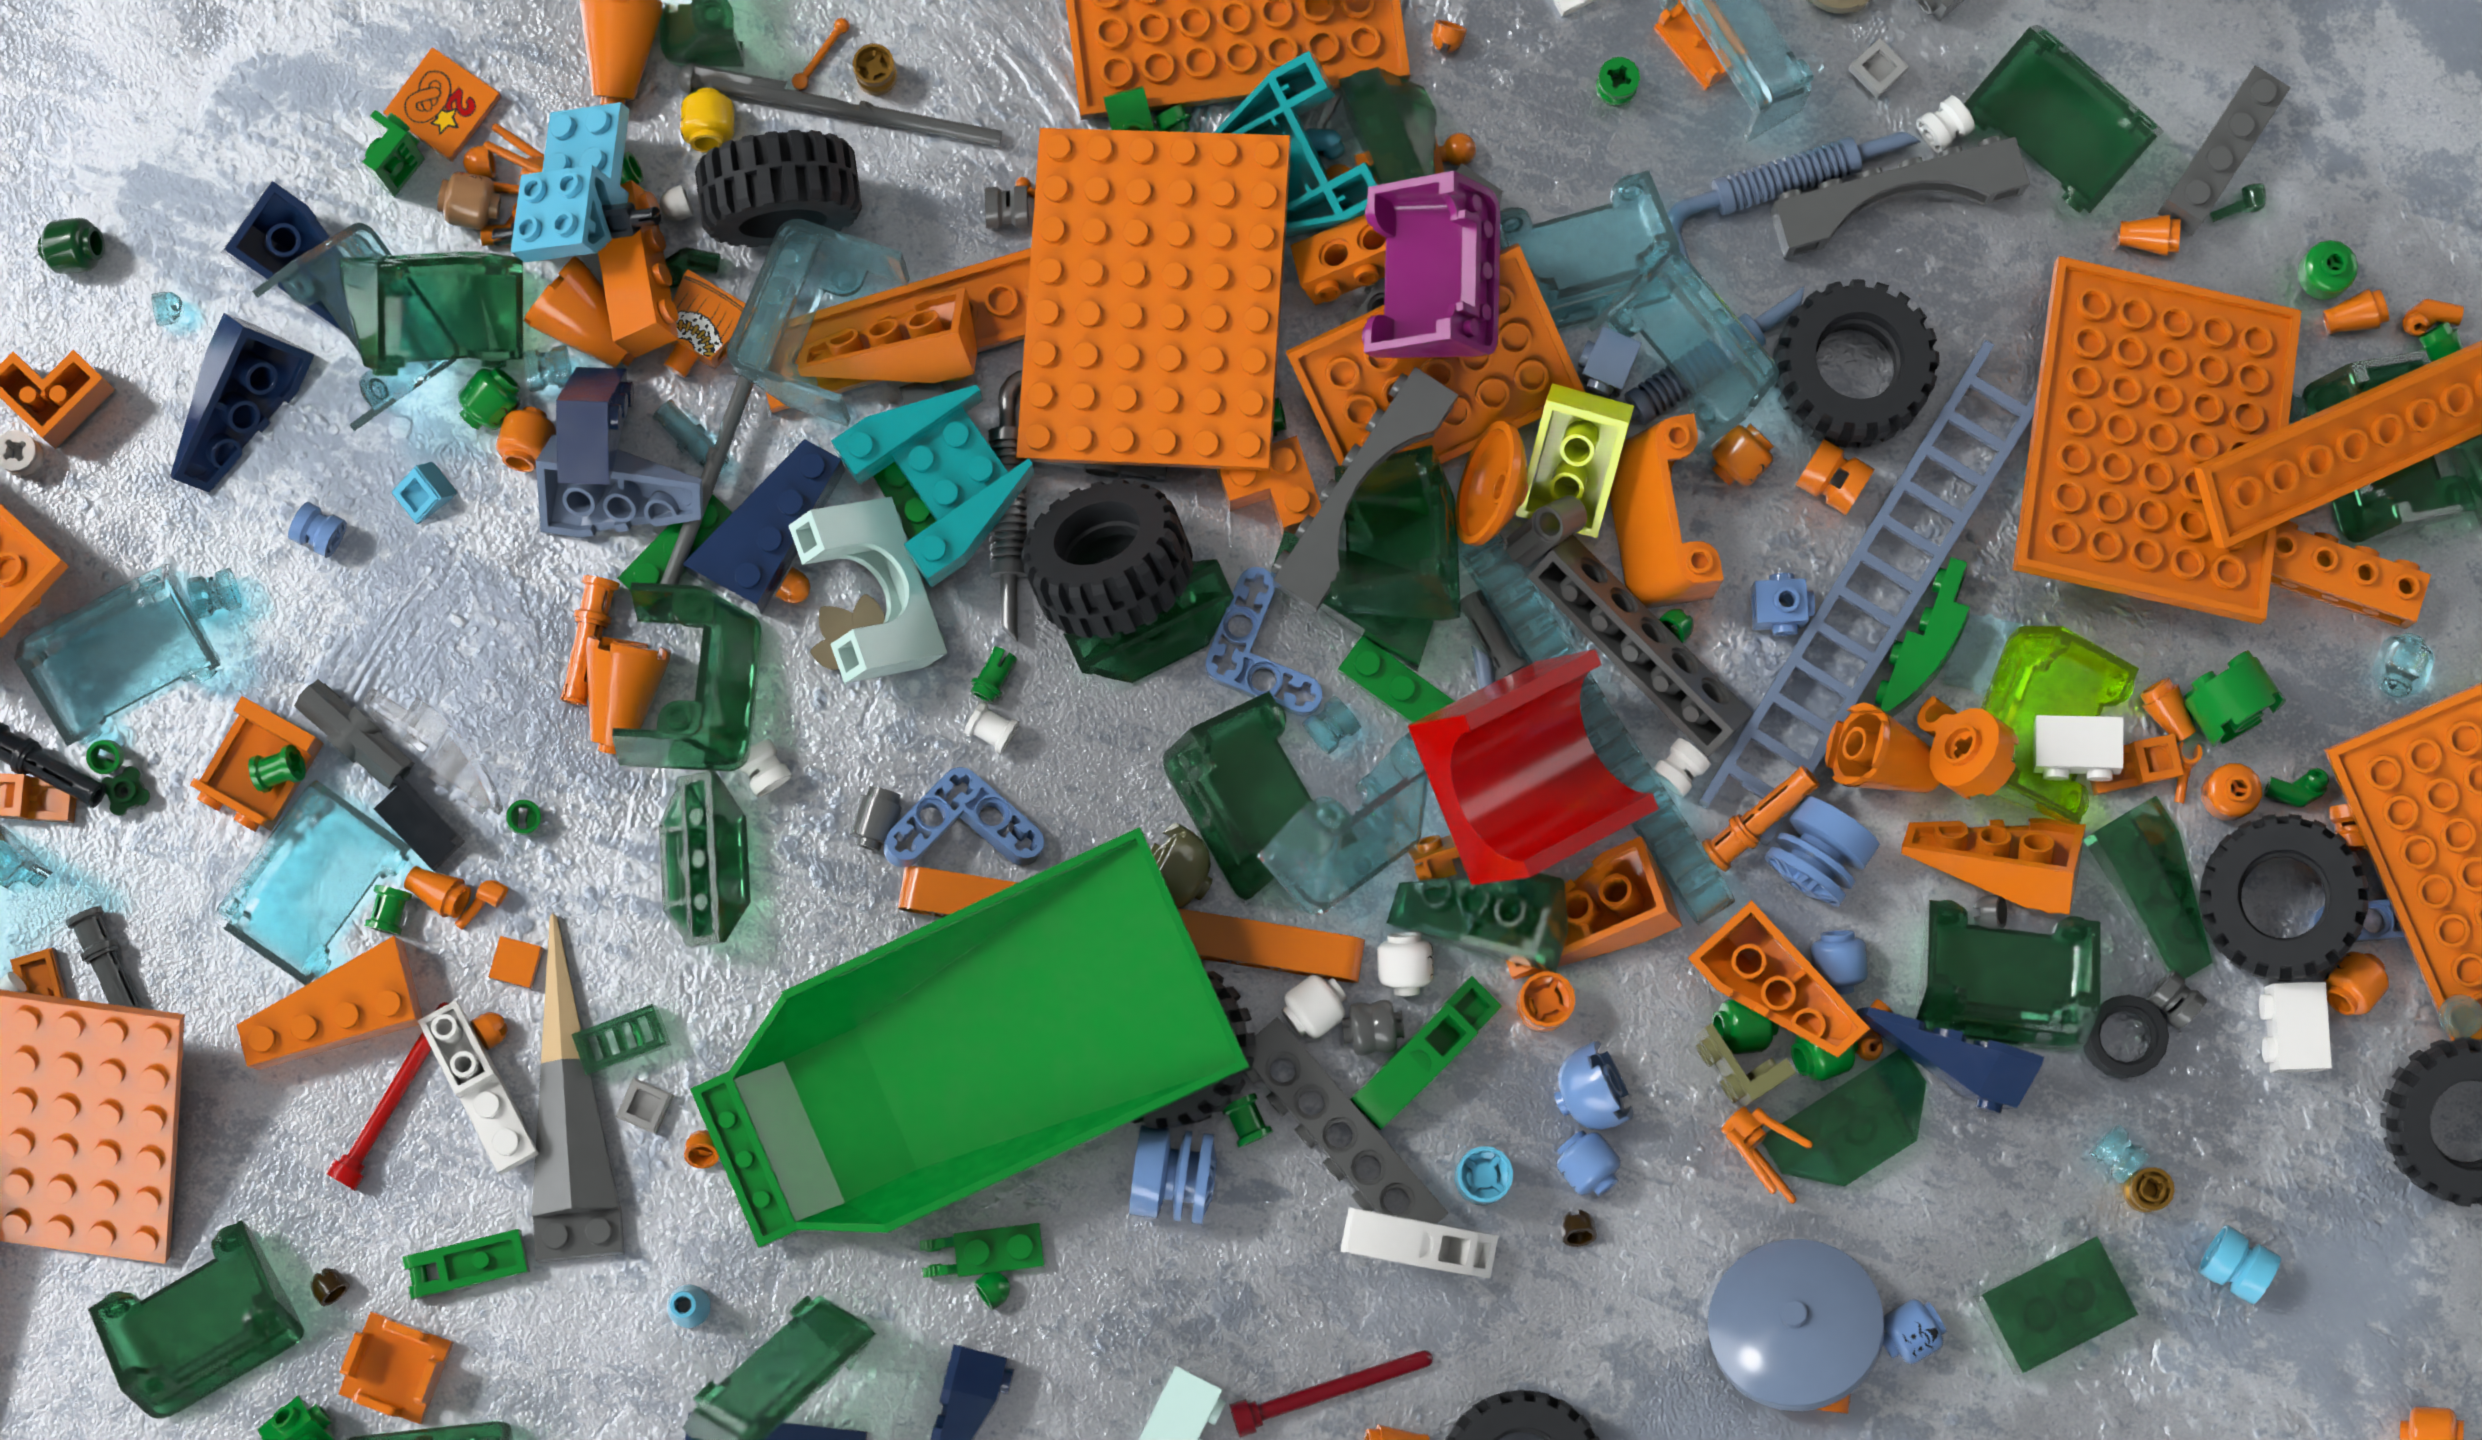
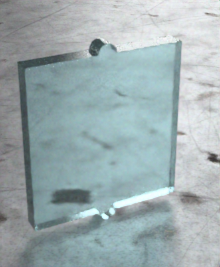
(1978, 652)

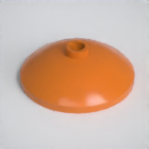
(1491, 484)

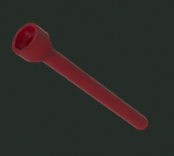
(1251, 1415)

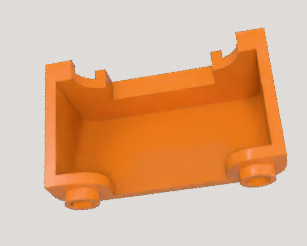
(1646, 521)

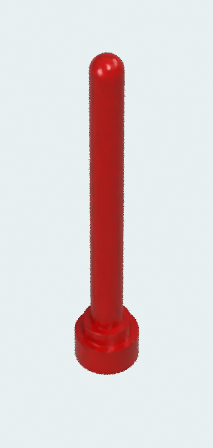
(349, 1167)

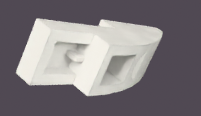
(478, 1087)
(1419, 1243)

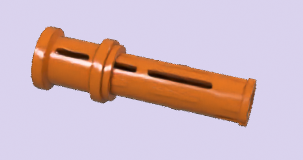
(591, 621)
(1746, 829)

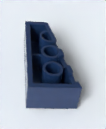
(754, 544)

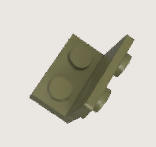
(1736, 1083)

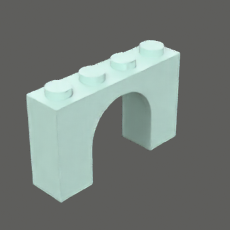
(875, 538)

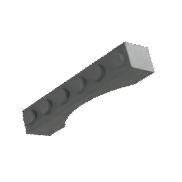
(1978, 174)
(1412, 416)

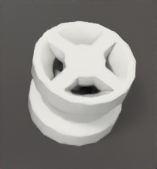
(26, 460)

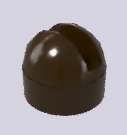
(1578, 1229)
(328, 1286)

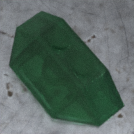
(1168, 639)
(704, 860)
(1854, 1124)

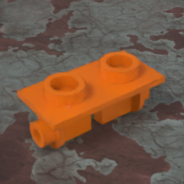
(1435, 857)

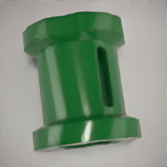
(277, 768)
(388, 909)
(1247, 1120)

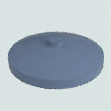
(1796, 1325)

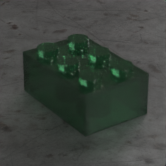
(2055, 1305)

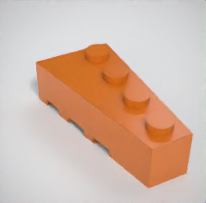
(346, 1006)

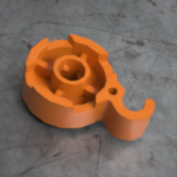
(1968, 748)

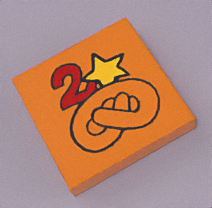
(443, 104)

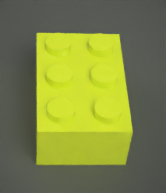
(1576, 453)

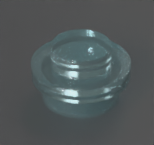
(2460, 1016)

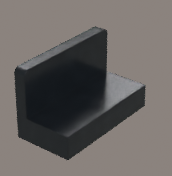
(419, 824)

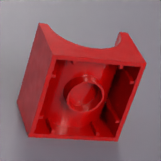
(1522, 772)

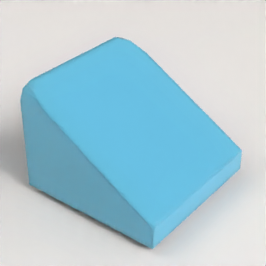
(423, 491)

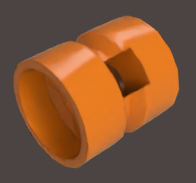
(1821, 469)
(1545, 1001)

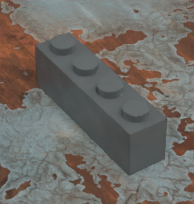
(2224, 149)

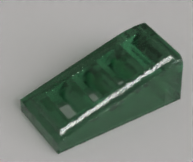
(626, 1054)

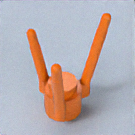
(530, 165)
(1746, 1133)

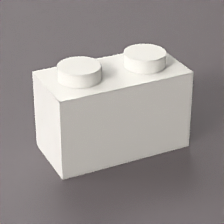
(2078, 746)
(2296, 1027)

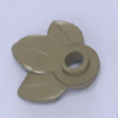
(836, 622)

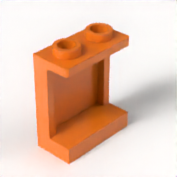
(228, 776)

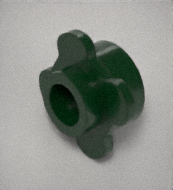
(136, 796)

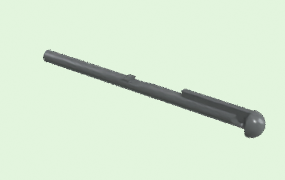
(774, 91)
(715, 459)

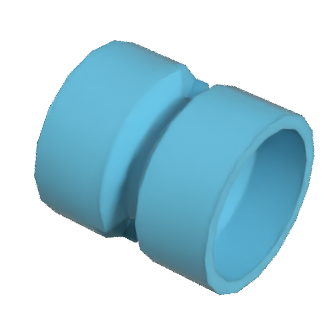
(1483, 1175)
(2244, 1267)

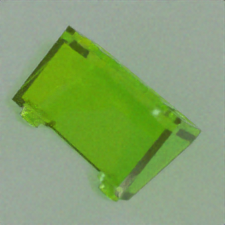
(2053, 675)

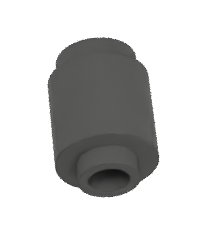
(875, 817)

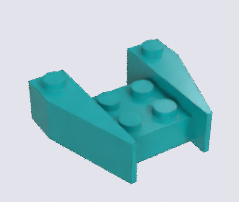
(1275, 109)
(947, 468)

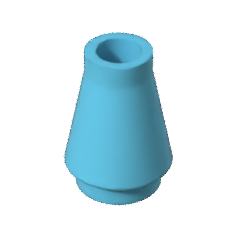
(699, 1306)

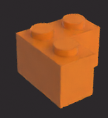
(59, 400)
(1286, 485)

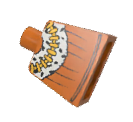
(703, 324)

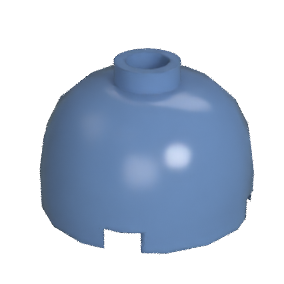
(1592, 1089)

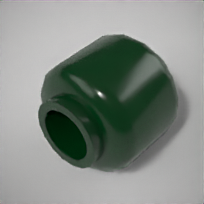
(71, 245)

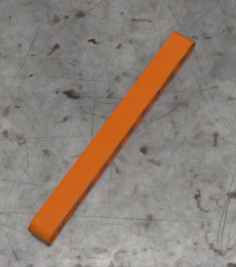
(1214, 935)

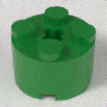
(2233, 700)

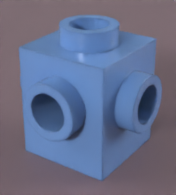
(1770, 614)

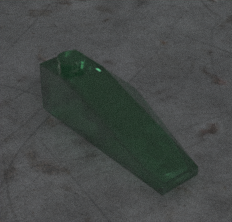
(1391, 123)
(2152, 878)
(1505, 919)

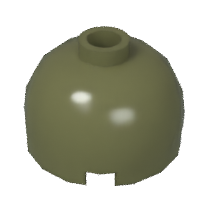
(1184, 864)

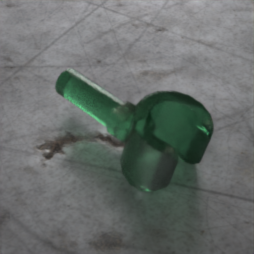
(2253, 201)

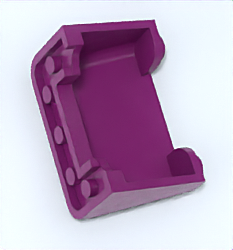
(1437, 268)

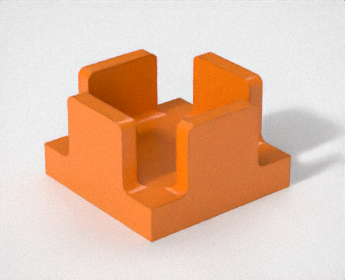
(394, 1367)

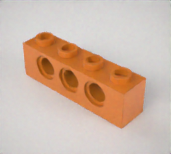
(1340, 260)

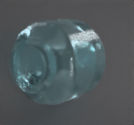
(2403, 665)

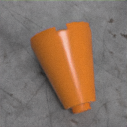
(618, 44)
(577, 315)
(621, 685)
(1878, 753)

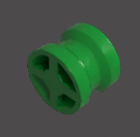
(1615, 90)

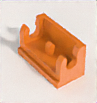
(1689, 45)

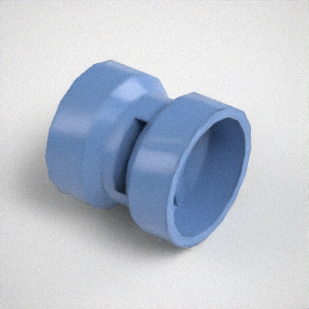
(318, 529)

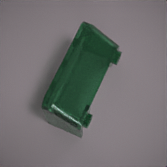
(718, 725)
(781, 1373)

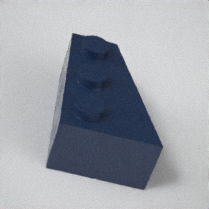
(591, 423)

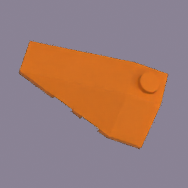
(918, 346)
(2024, 863)
(1614, 906)
(1768, 975)

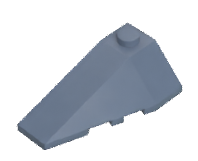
(635, 496)

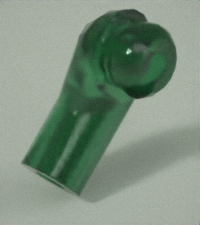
(691, 259)

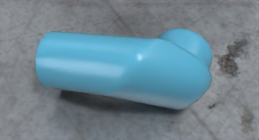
(1326, 141)

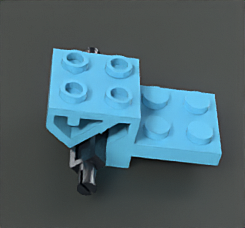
(578, 195)

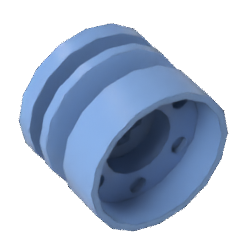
(1817, 858)
(1172, 1174)

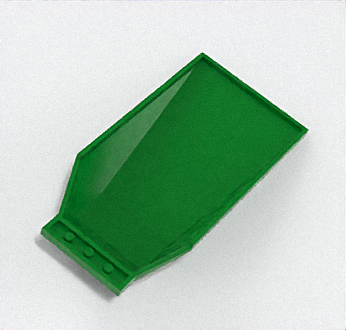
(970, 1051)

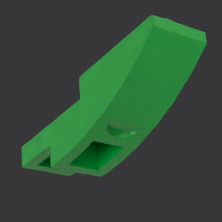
(1924, 656)
(1426, 1053)

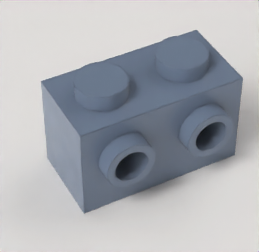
(1608, 362)

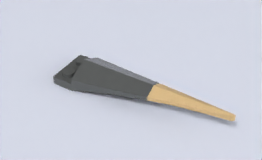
(574, 1184)

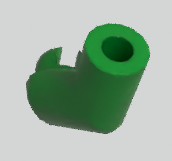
(2300, 792)

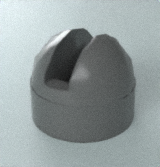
(1992, 912)

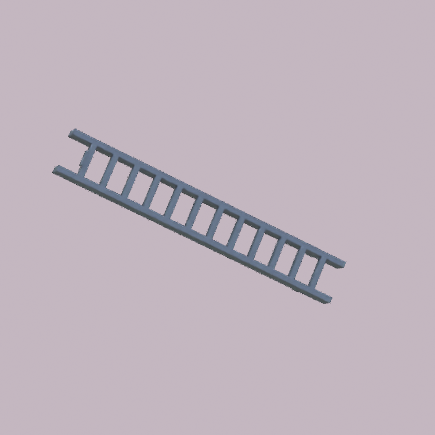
(1861, 555)

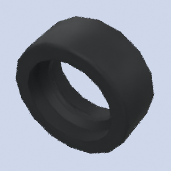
(2158, 1033)

